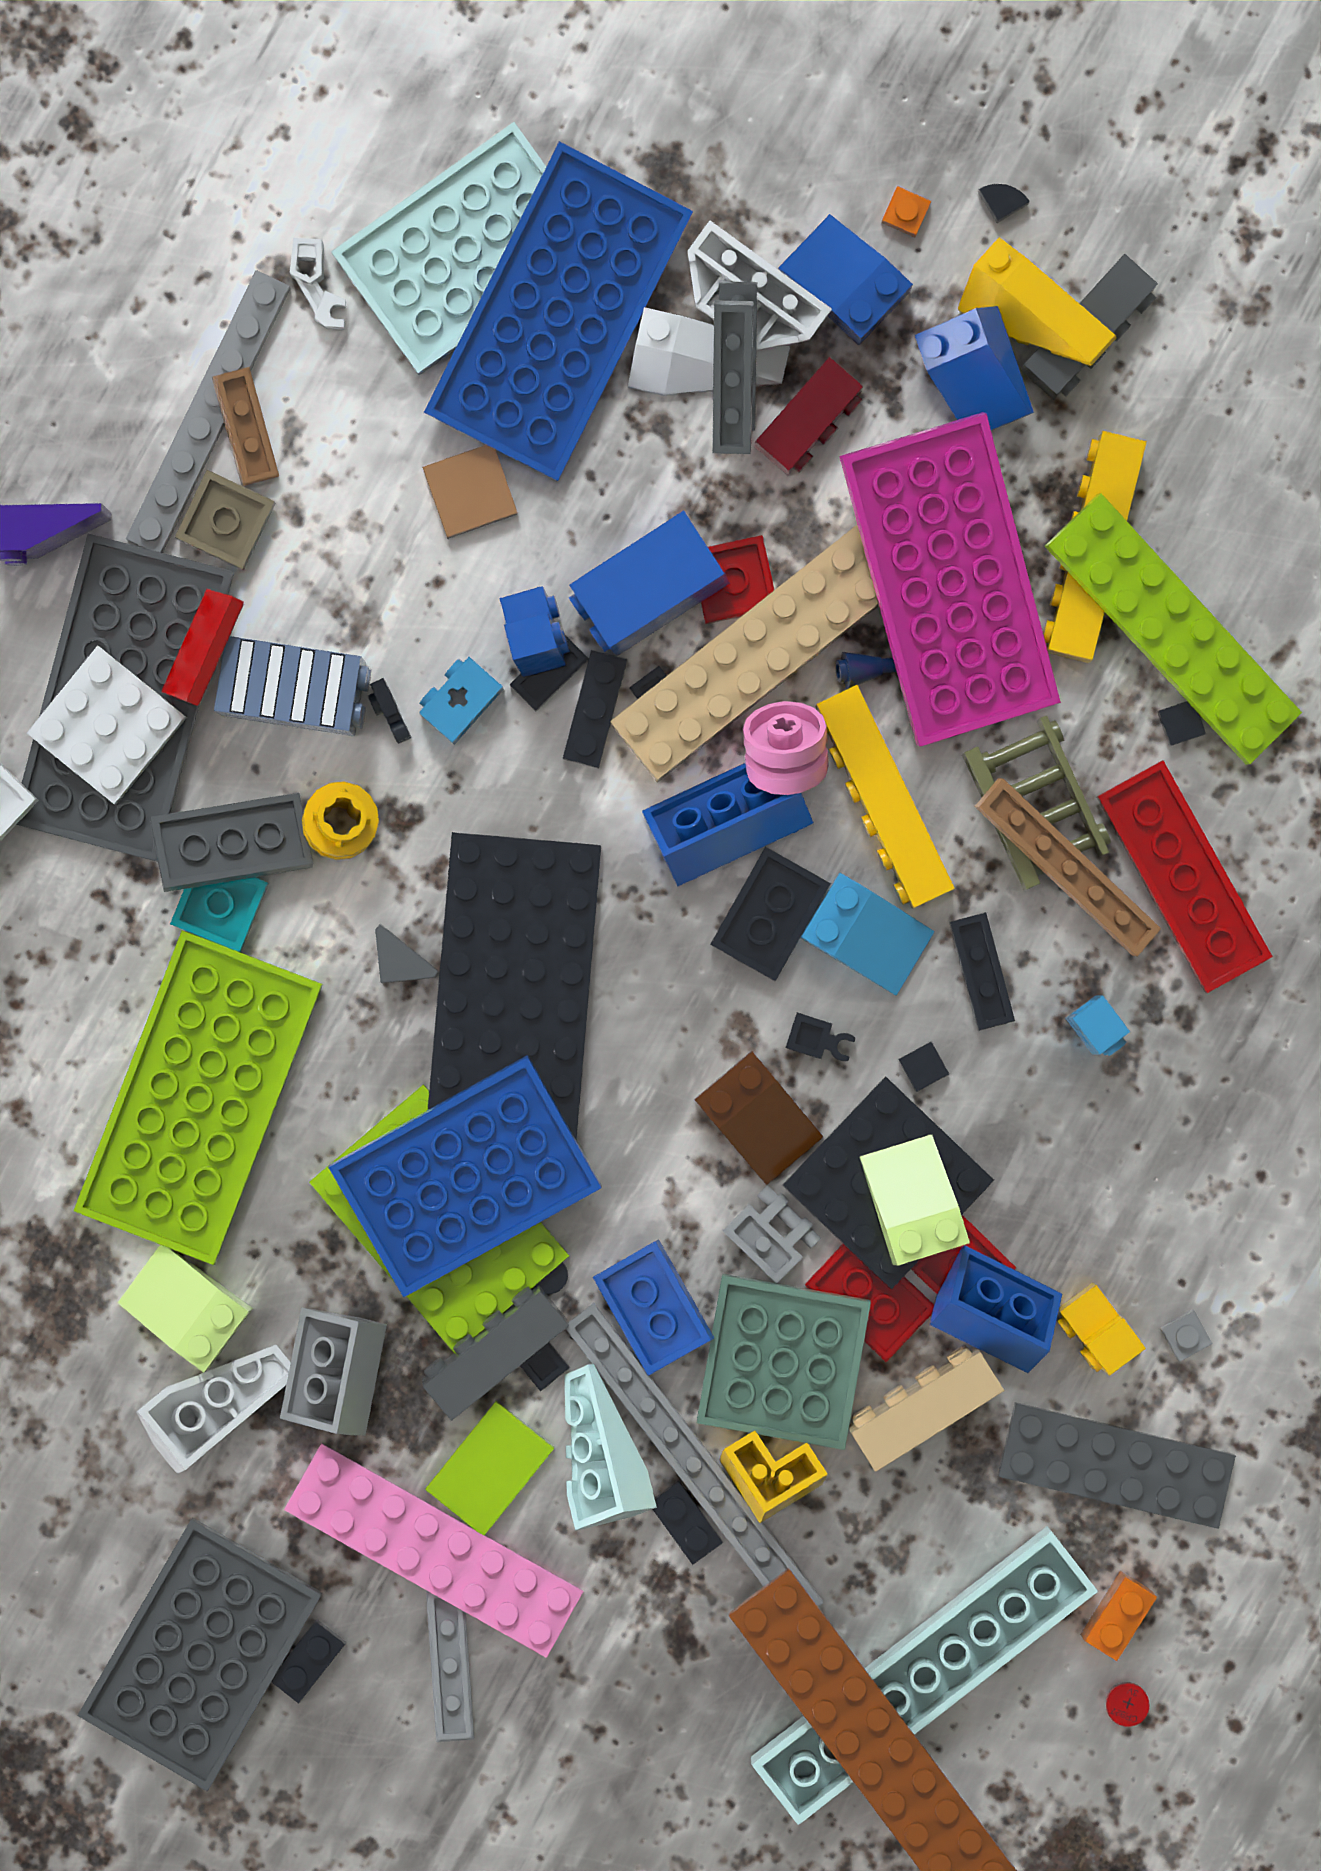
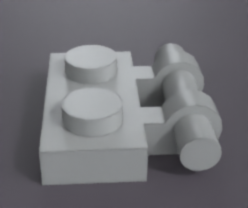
(763, 1243)

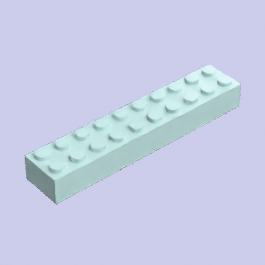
(939, 1662)

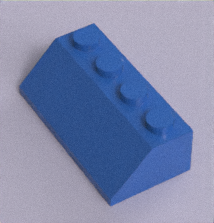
(721, 823)

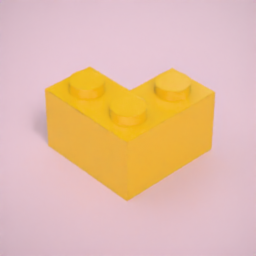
(1102, 1331)
(771, 1484)

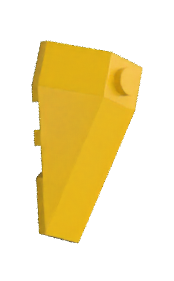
(1034, 306)

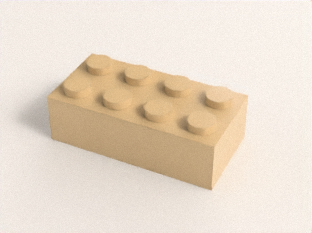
(925, 1407)

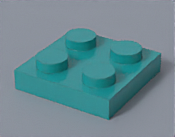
(221, 911)

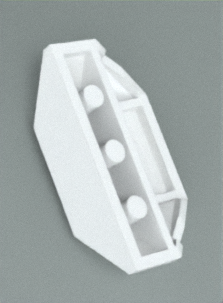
(784, 308)

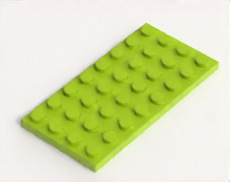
(198, 1097)

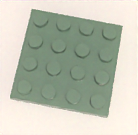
(783, 1361)

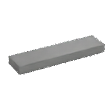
(450, 1670)

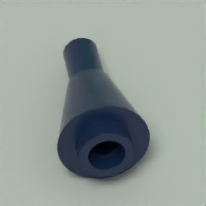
(859, 668)

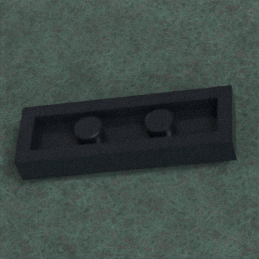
(595, 709)
(982, 971)

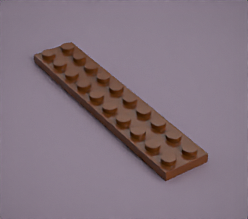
(864, 1730)

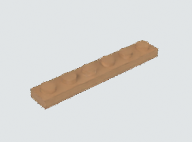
(1067, 867)

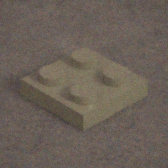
(225, 519)

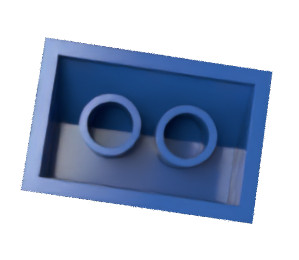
(997, 1310)

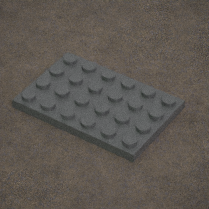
(199, 1654)

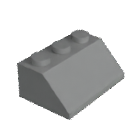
(333, 1372)

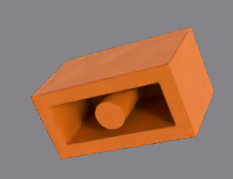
(1118, 1616)

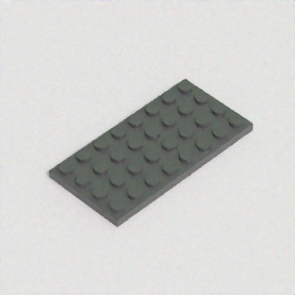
(138, 612)

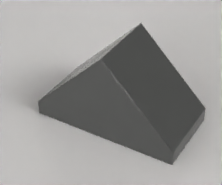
(398, 960)

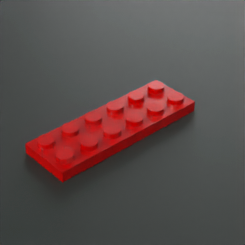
(1184, 876)

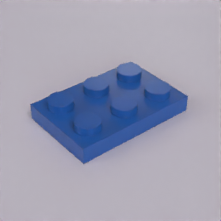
(653, 1307)

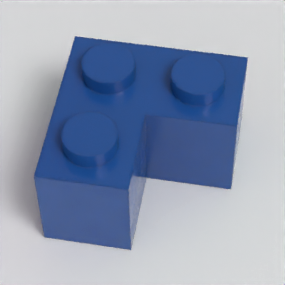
(532, 633)

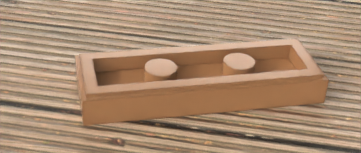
(245, 426)

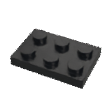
(770, 914)

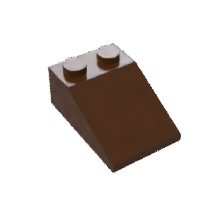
(758, 1117)

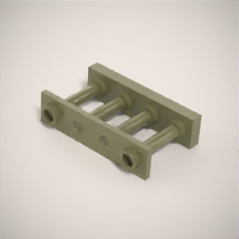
(984, 764)

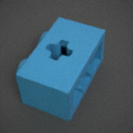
(480, 694)
(1099, 1026)

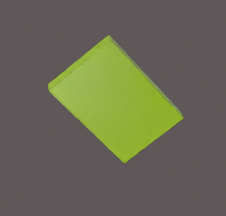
(489, 1468)

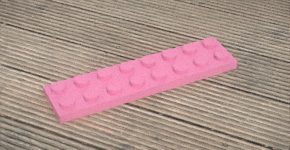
(433, 1550)

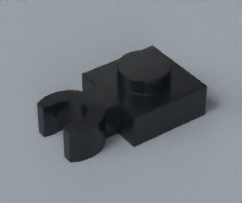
(383, 702)
(813, 1036)

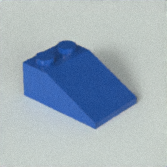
(847, 278)
(976, 367)

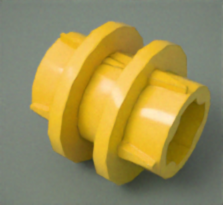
(359, 807)

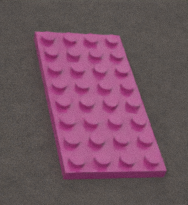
(950, 579)

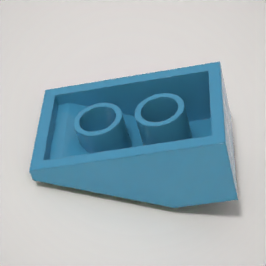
(867, 934)

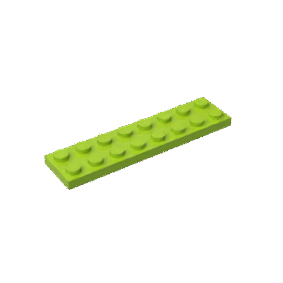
(1173, 629)

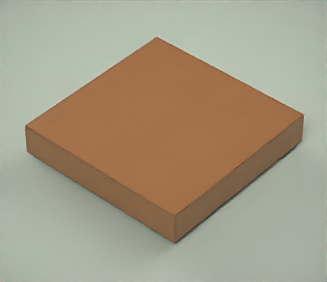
(470, 490)

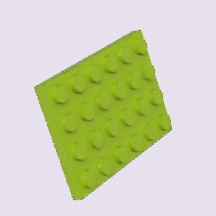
(475, 1290)

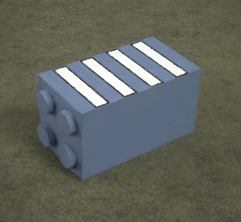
(292, 686)

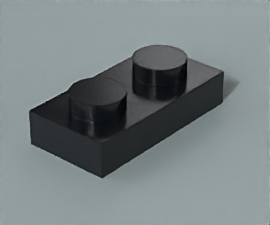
(686, 1523)
(308, 1661)

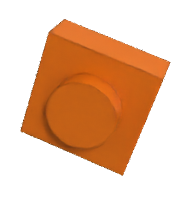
(906, 211)

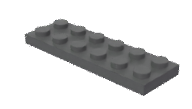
(1116, 1465)

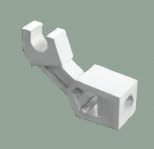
(321, 302)

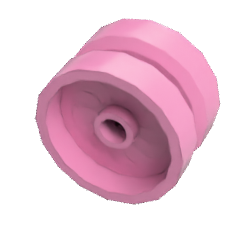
(785, 748)

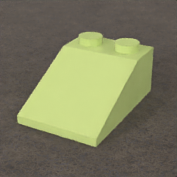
(914, 1200)
(184, 1307)

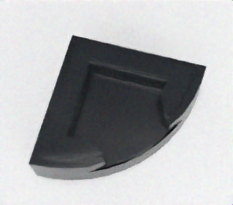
(1002, 200)

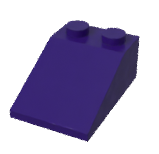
(41, 528)

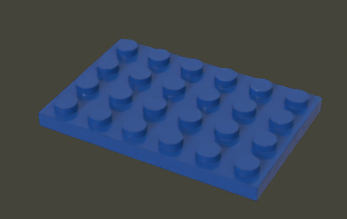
(465, 1176)

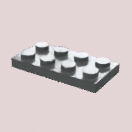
(230, 842)

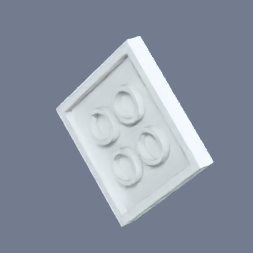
(106, 725)

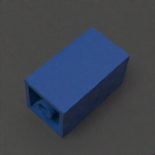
(647, 585)

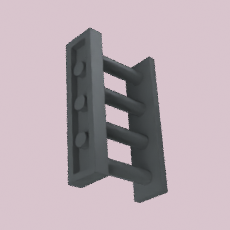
(734, 367)

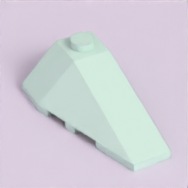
(606, 1466)

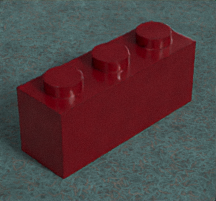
(810, 417)

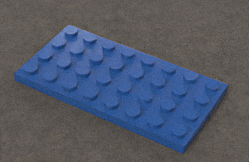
(558, 311)

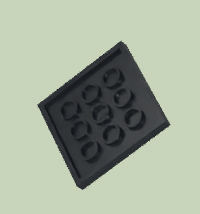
(835, 1186)

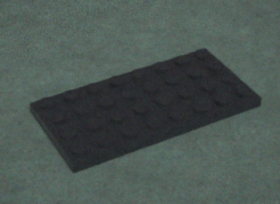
(515, 964)

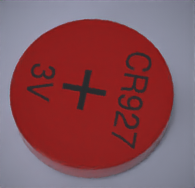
(1127, 1704)

